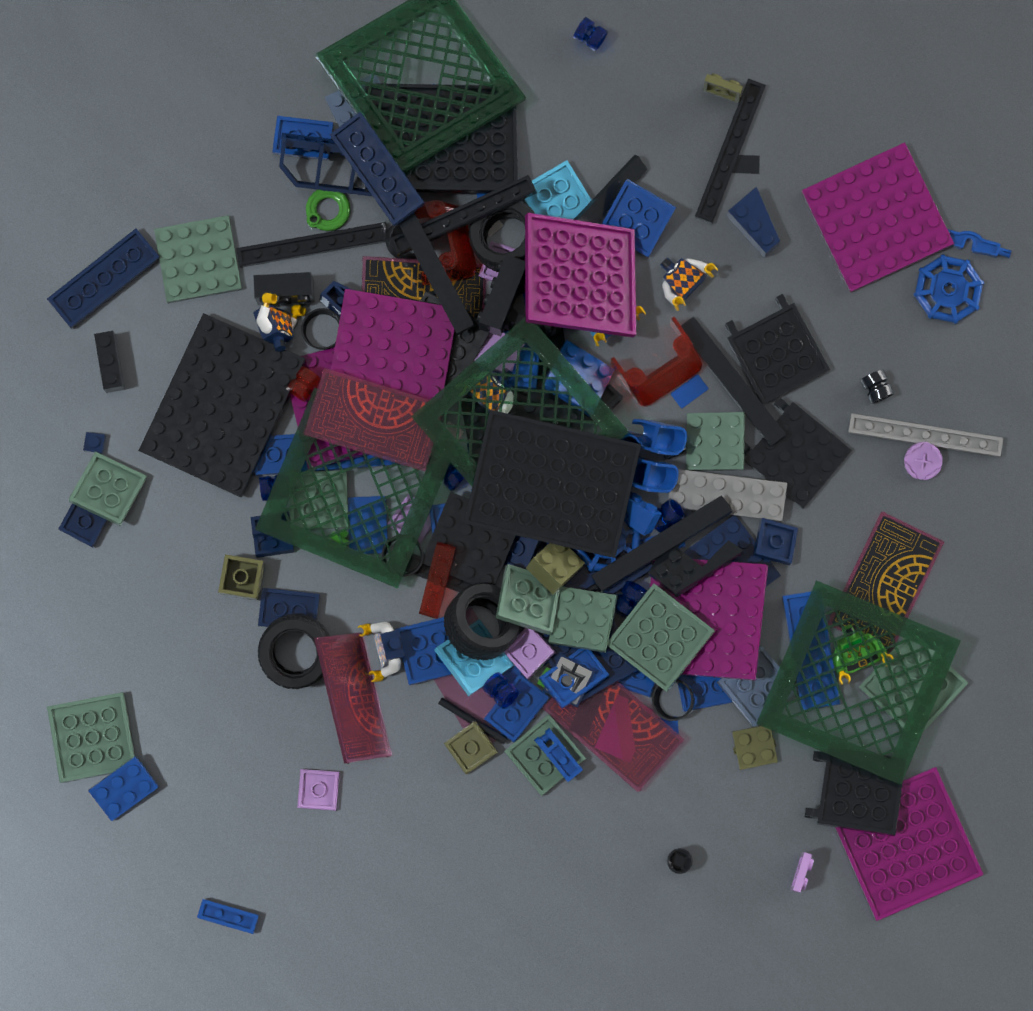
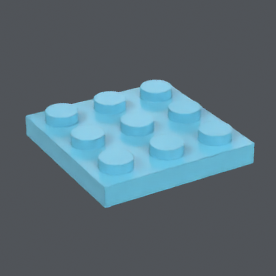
(558, 193)
(469, 672)

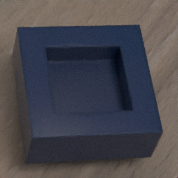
(94, 442)

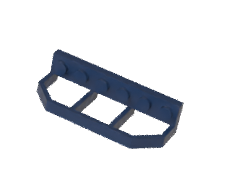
(324, 145)

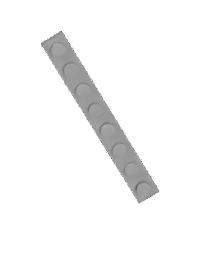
(916, 433)

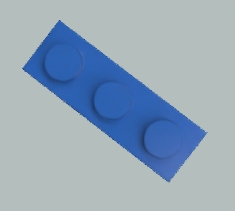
(228, 916)

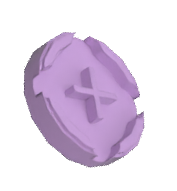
(923, 460)

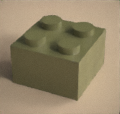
(554, 566)
(241, 577)

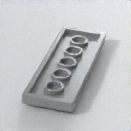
(743, 495)

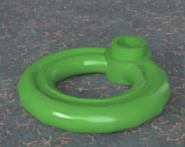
(322, 224)

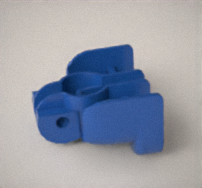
(660, 439)

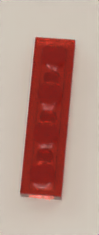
(437, 580)

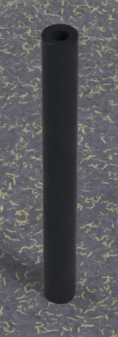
(468, 718)

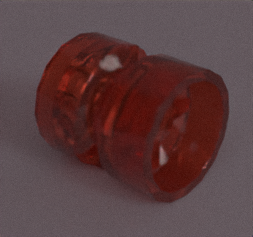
(303, 384)

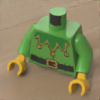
(859, 651)

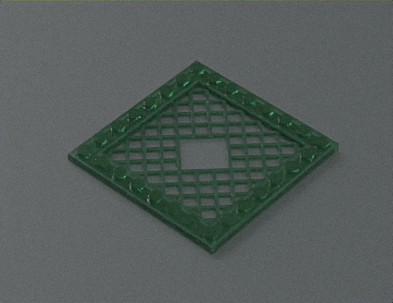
(507, 95)
(467, 380)
(388, 573)
(945, 650)

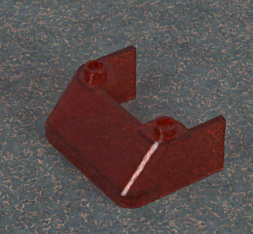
(460, 261)
(666, 378)

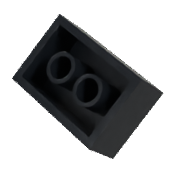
(287, 286)

